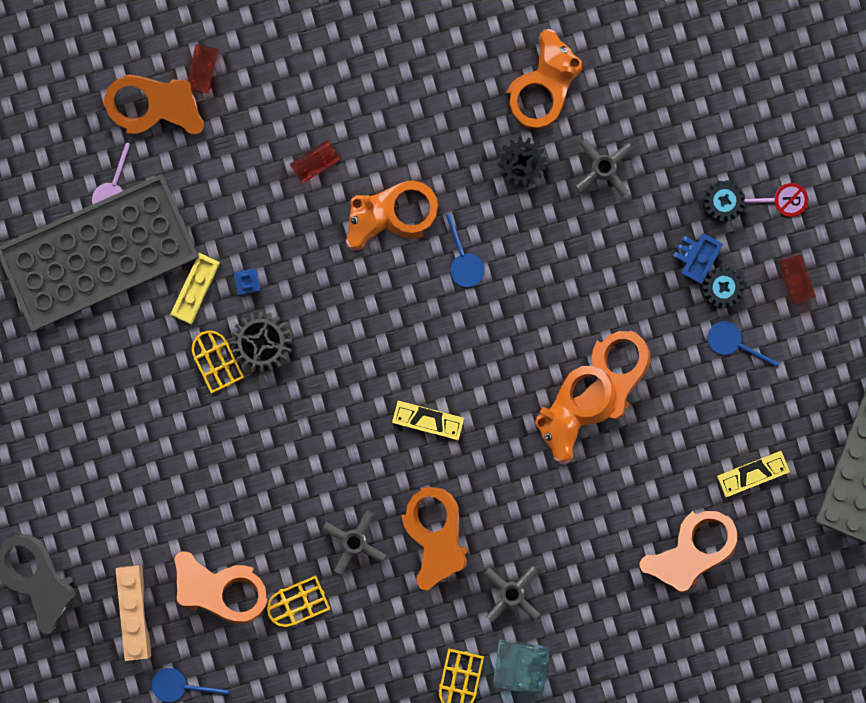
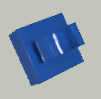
(247, 281)

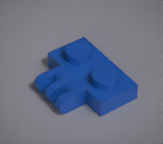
(698, 256)

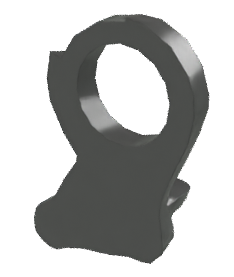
(48, 592)

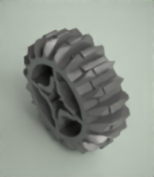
(242, 336)

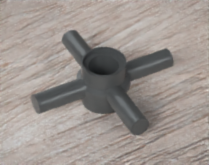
(596, 174)
(359, 532)
(504, 602)

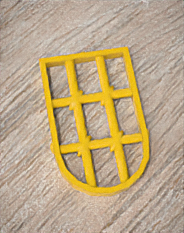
(223, 365)
(303, 594)
(451, 689)

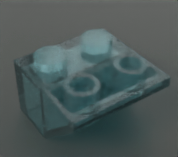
(521, 666)

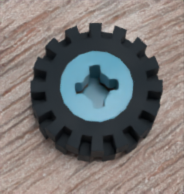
(719, 207)
(718, 294)

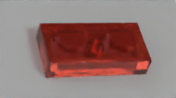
(202, 68)
(315, 161)
(797, 279)

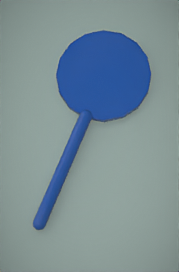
(467, 268)
(726, 338)
(170, 685)

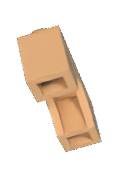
(132, 615)

